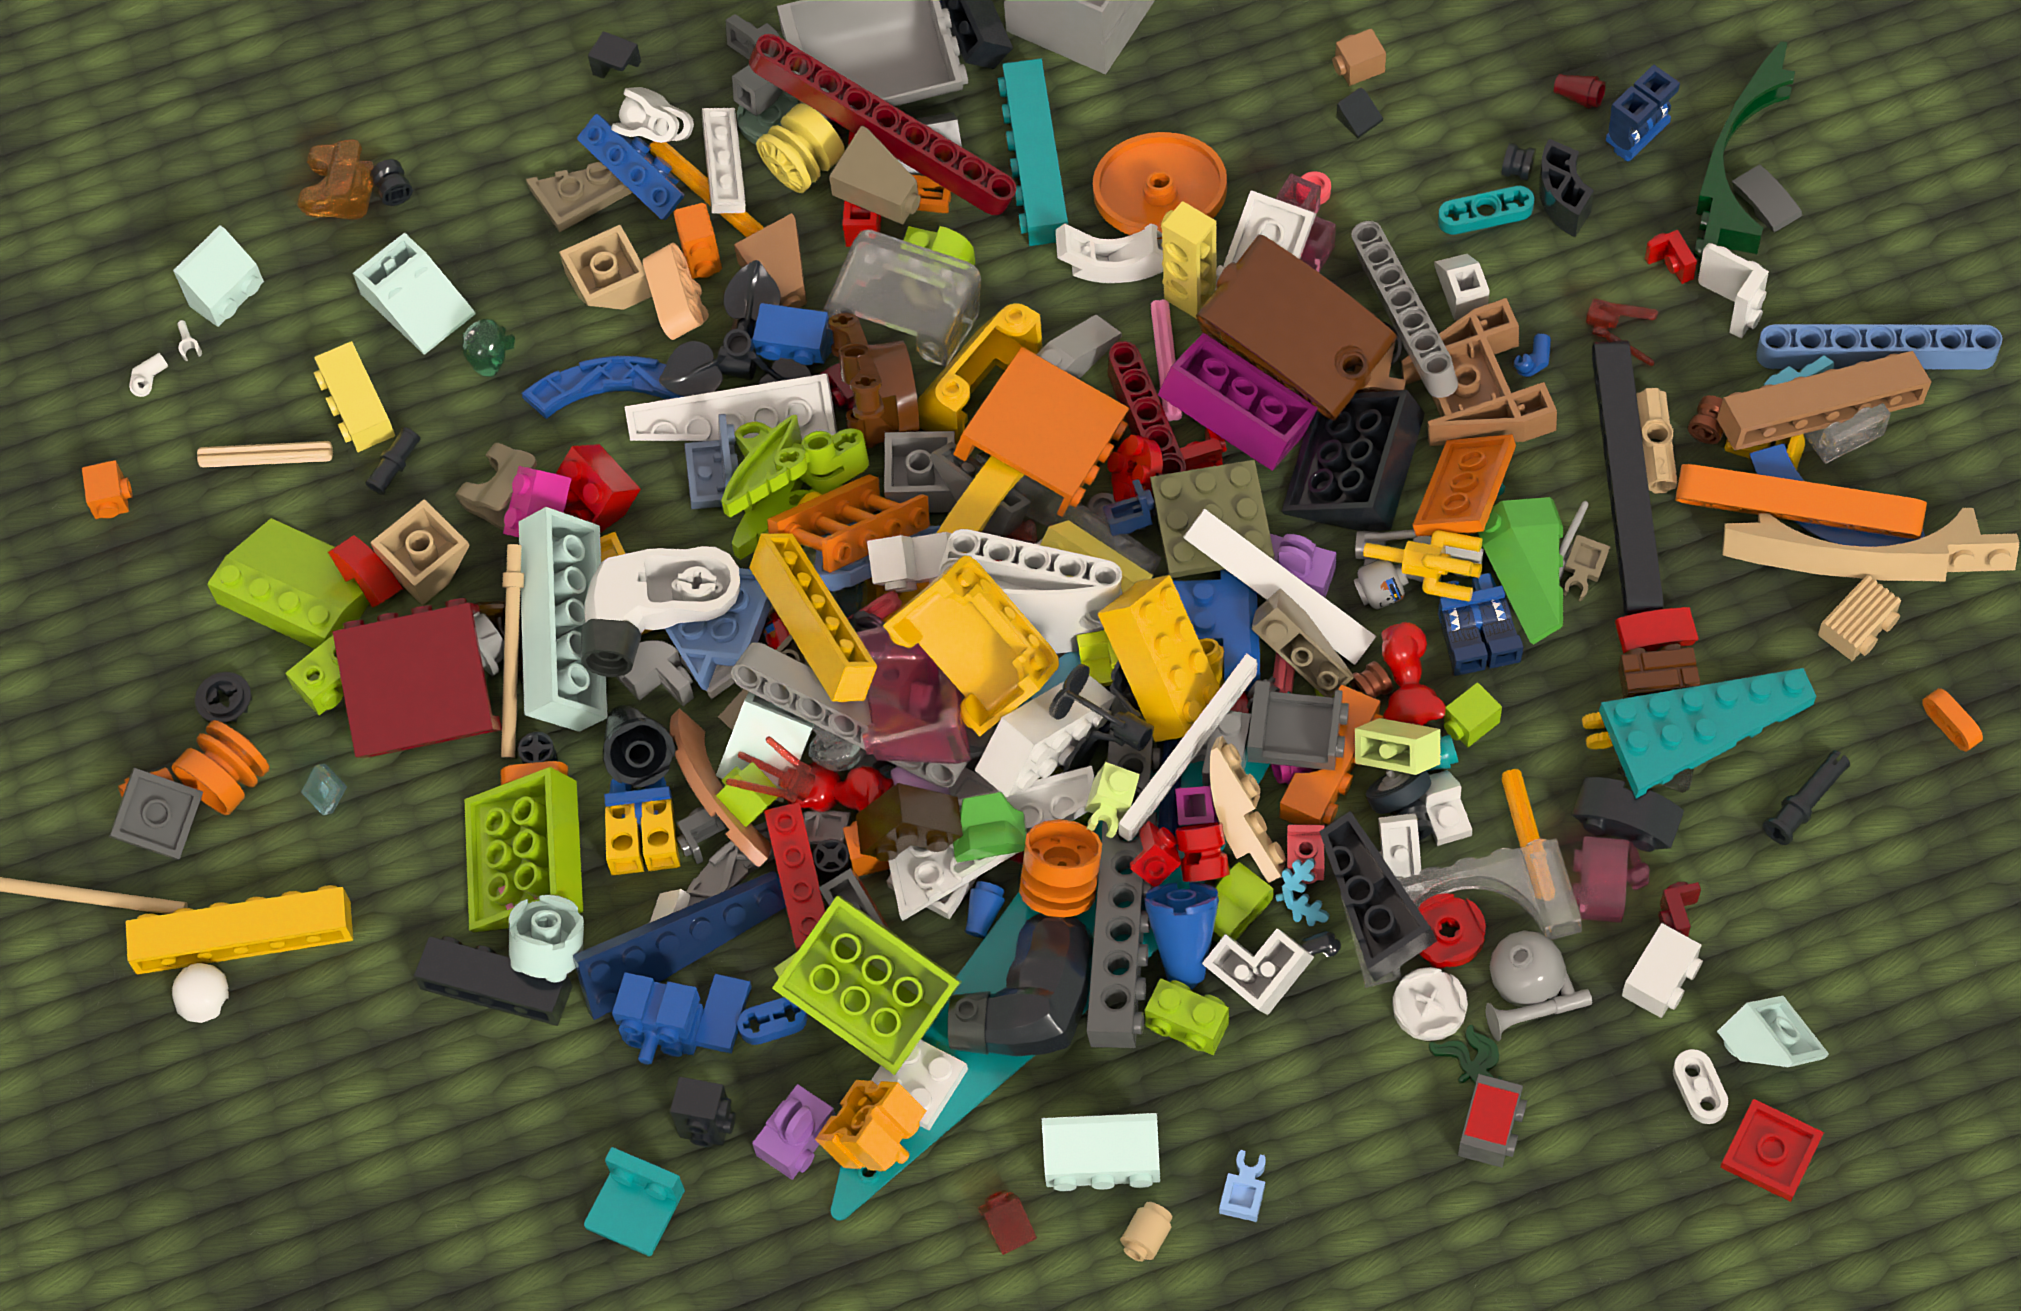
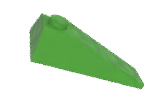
(1525, 554)

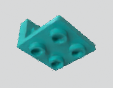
(634, 1202)

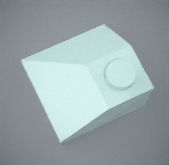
(1771, 1035)

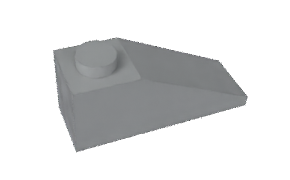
(1081, 346)

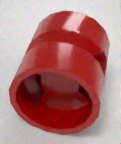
(1202, 852)

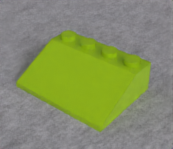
(287, 584)
(523, 840)
(866, 984)

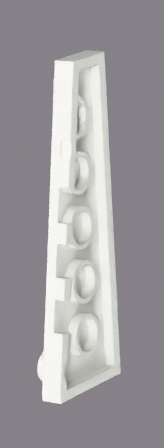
(769, 403)

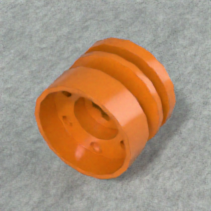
(225, 761)
(1060, 868)

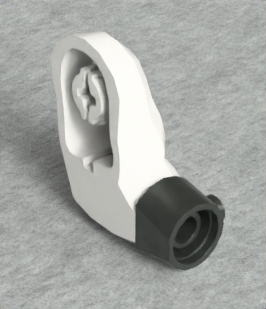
(651, 593)

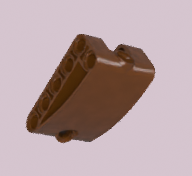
(1295, 326)

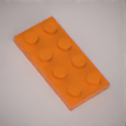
(1464, 485)

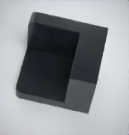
(613, 53)

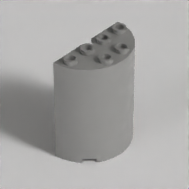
(885, 46)

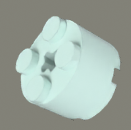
(545, 937)

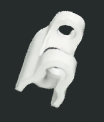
(649, 115)

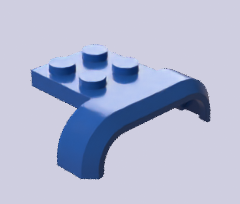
(1224, 613)

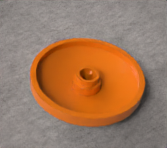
(1153, 175)

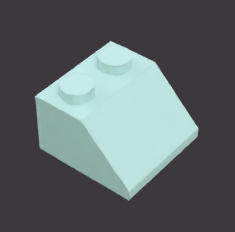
(218, 277)

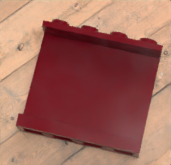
(414, 679)

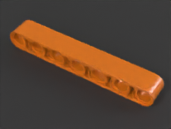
(1801, 501)

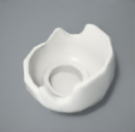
(199, 992)

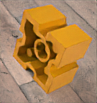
(872, 1126)

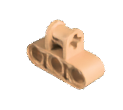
(674, 291)

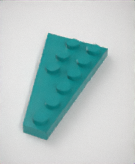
(1691, 725)

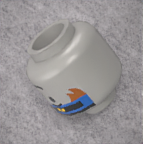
(1380, 583)

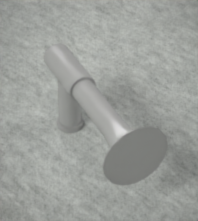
(1569, 1000)

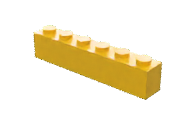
(813, 617)
(239, 929)

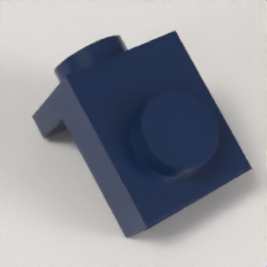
(1131, 513)

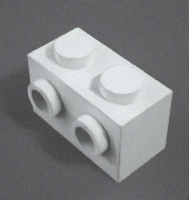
(1662, 970)

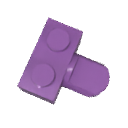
(1305, 561)
(791, 1132)

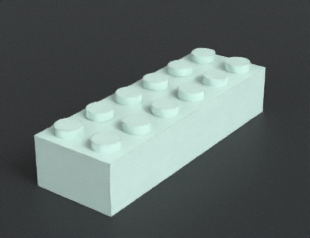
(557, 566)

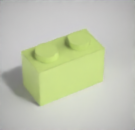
(1397, 746)

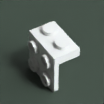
(1736, 280)

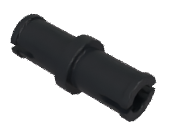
(393, 461)

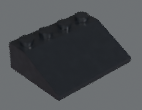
(1357, 464)

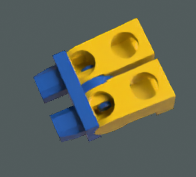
(637, 812)

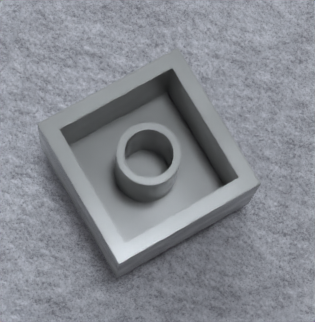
(911, 470)

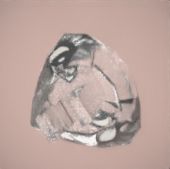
(833, 751)

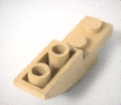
(1234, 799)

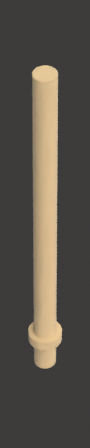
(90, 896)

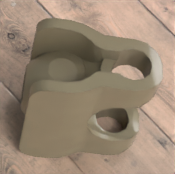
(493, 498)

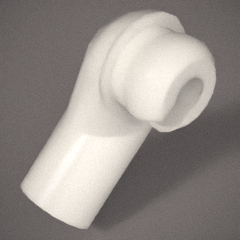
(143, 375)

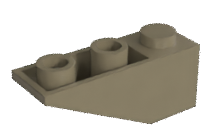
(1300, 643)

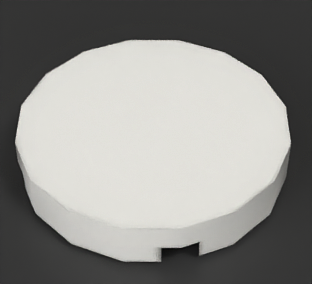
(1429, 1004)

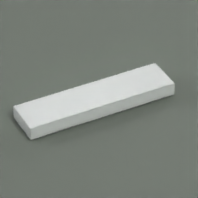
(723, 160)

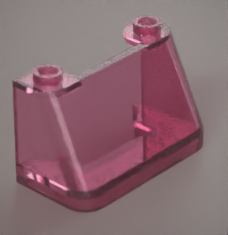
(912, 706)

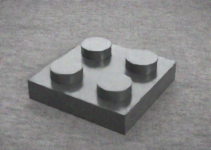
(155, 814)

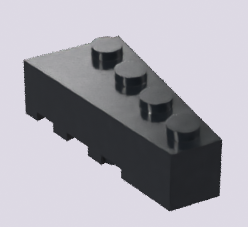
(1379, 907)

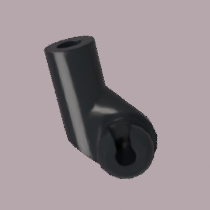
(1321, 942)

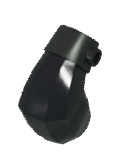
(1041, 995)

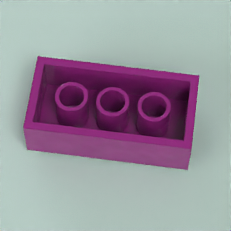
(1237, 401)

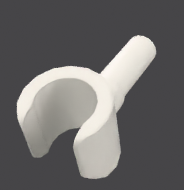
(187, 341)

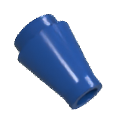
(983, 908)

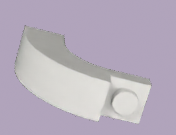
(1111, 259)

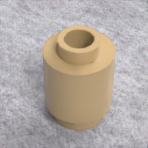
(1146, 1232)

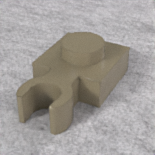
(1585, 563)

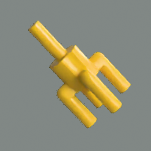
(1432, 562)

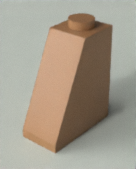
(780, 255)

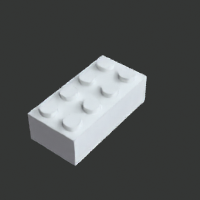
(1033, 743)

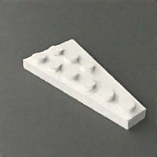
(927, 876)

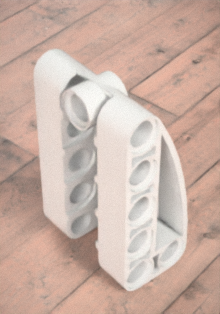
(1046, 596)

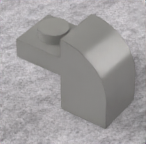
(656, 665)

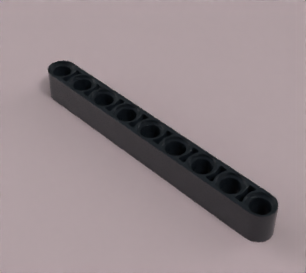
(1627, 477)

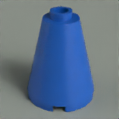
(1183, 928)

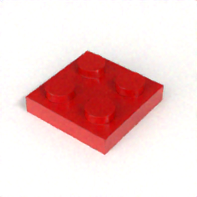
(1772, 1150)

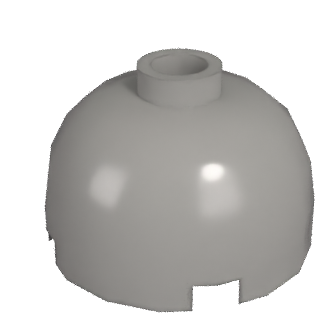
(1527, 968)

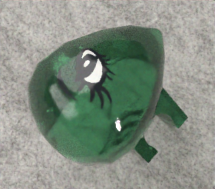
(485, 346)

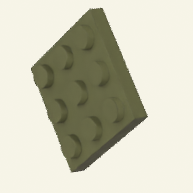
(1226, 492)

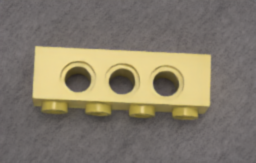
(1188, 258)

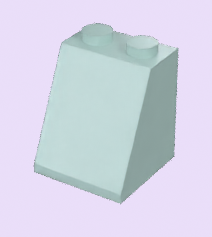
(755, 723)

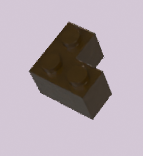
(908, 818)

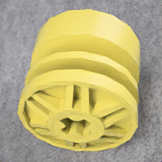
(800, 148)

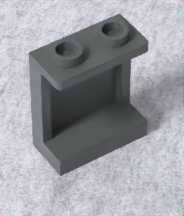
(1296, 728)

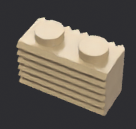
(1860, 618)

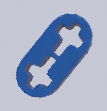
(772, 1021)

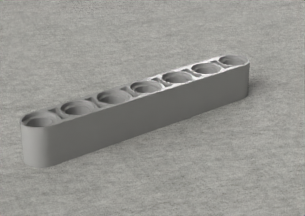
(1405, 309)
(801, 693)

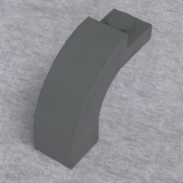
(749, 88)

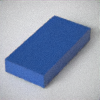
(720, 1016)

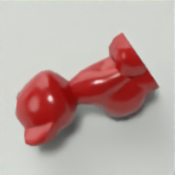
(1412, 702)
(856, 792)

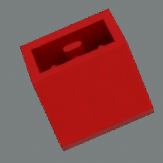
(598, 486)

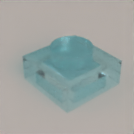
(324, 789)

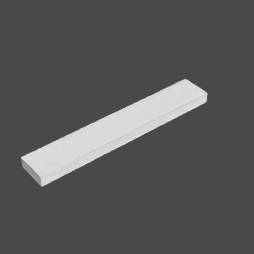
(1268, 576)
(1188, 748)

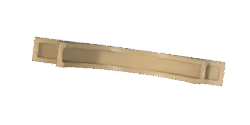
(1950, 549)

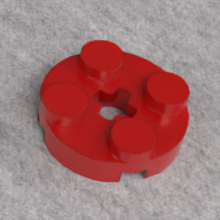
(1134, 460)
(1467, 939)

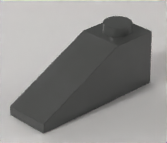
(960, 474)

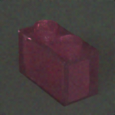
(1601, 878)

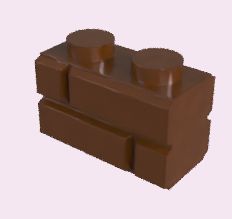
(1657, 670)

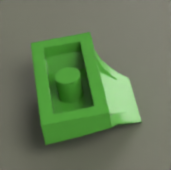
(989, 828)

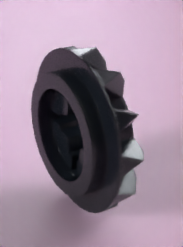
(208, 698)

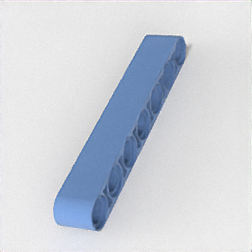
(1893, 338)

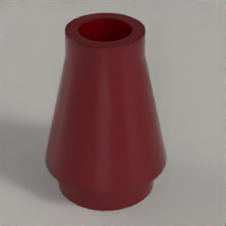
(1581, 89)

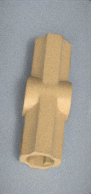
(1656, 425)

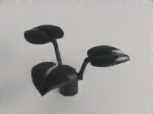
(692, 365)
(1126, 726)

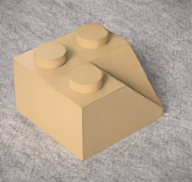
(606, 271)
(421, 551)

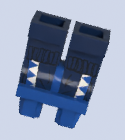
(1641, 112)
(1479, 628)

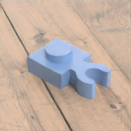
(1243, 1192)

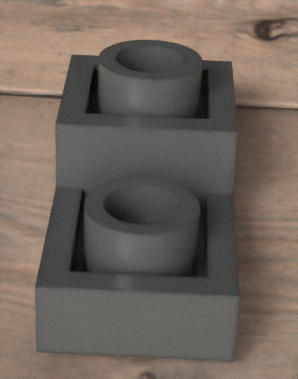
(1768, 197)

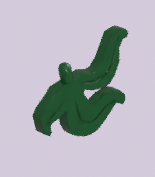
(1484, 1061)

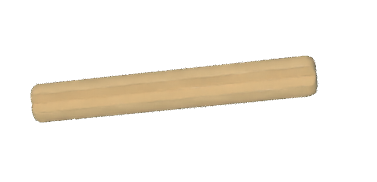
(265, 454)

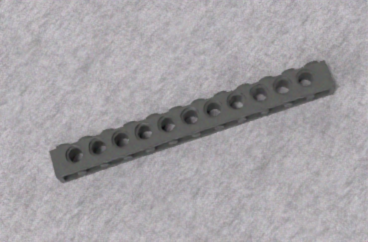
(1120, 1026)

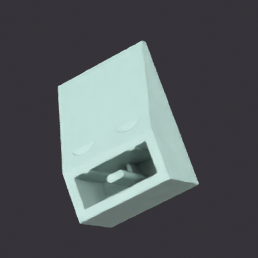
(412, 293)

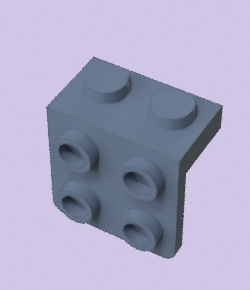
(711, 467)

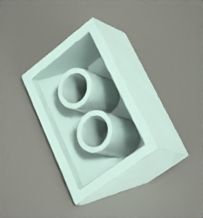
(1101, 1151)

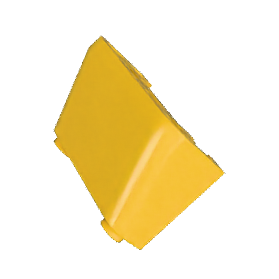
(990, 346)
(976, 642)

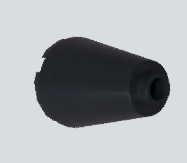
(636, 747)

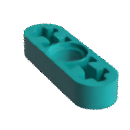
(1477, 221)

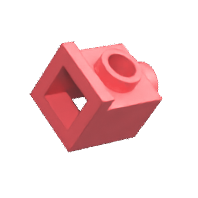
(1306, 840)

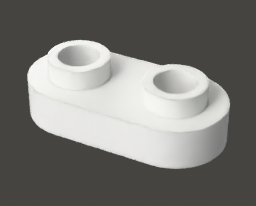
(1702, 1088)

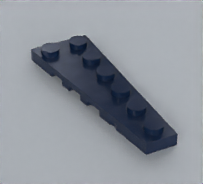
(674, 940)

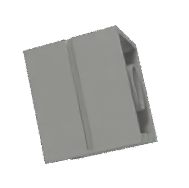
(1077, 29)

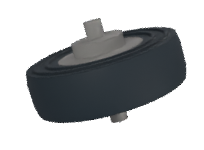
(1397, 790)

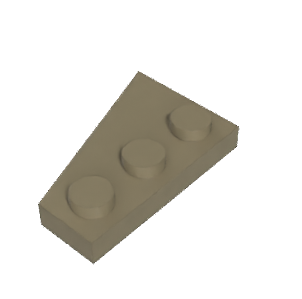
(577, 194)

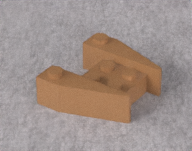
(1483, 400)

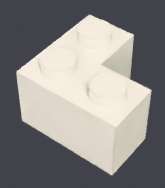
(905, 560)
(1261, 977)

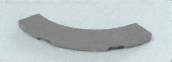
(731, 866)

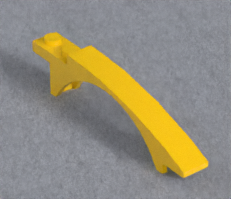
(975, 506)

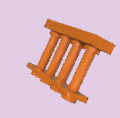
(845, 505)

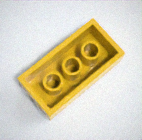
(1160, 656)

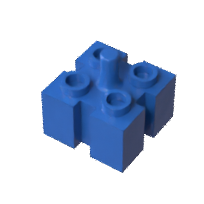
(657, 1015)

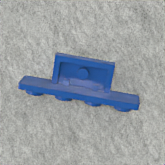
(633, 165)

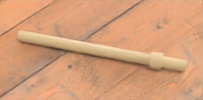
(512, 581)

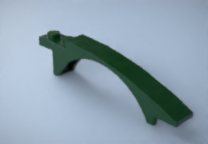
(1721, 213)

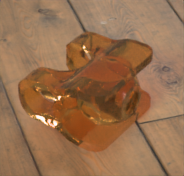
(347, 182)

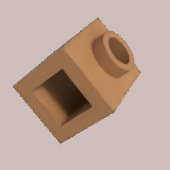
(1359, 57)

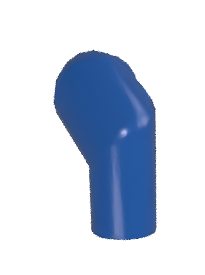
(1537, 360)

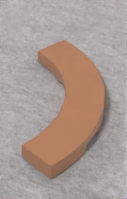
(705, 784)

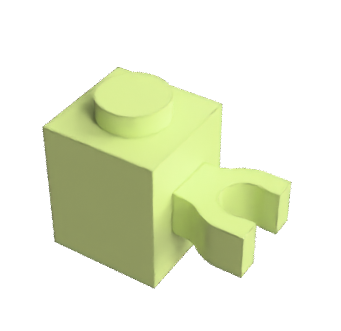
(1111, 796)

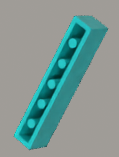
(1034, 150)

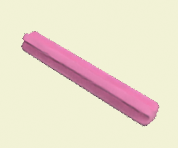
(1164, 349)

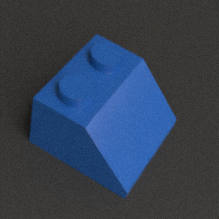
(792, 334)

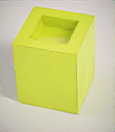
(1098, 655)

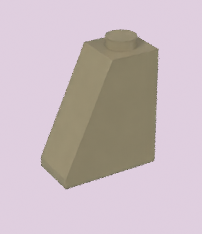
(874, 179)

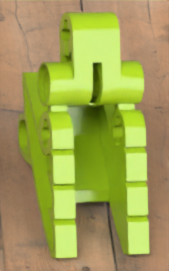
(776, 468)

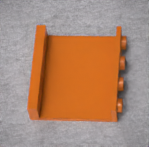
(1046, 426)

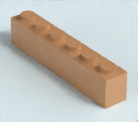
(1822, 399)

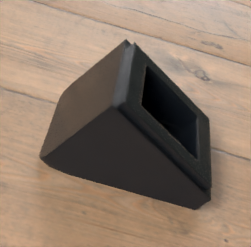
(1358, 113)

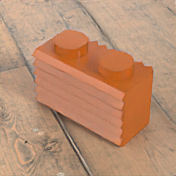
(698, 240)

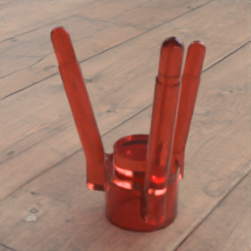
(1606, 315)
(795, 781)

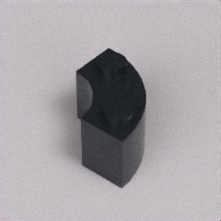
(1562, 190)
(1613, 810)

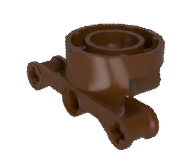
(879, 381)

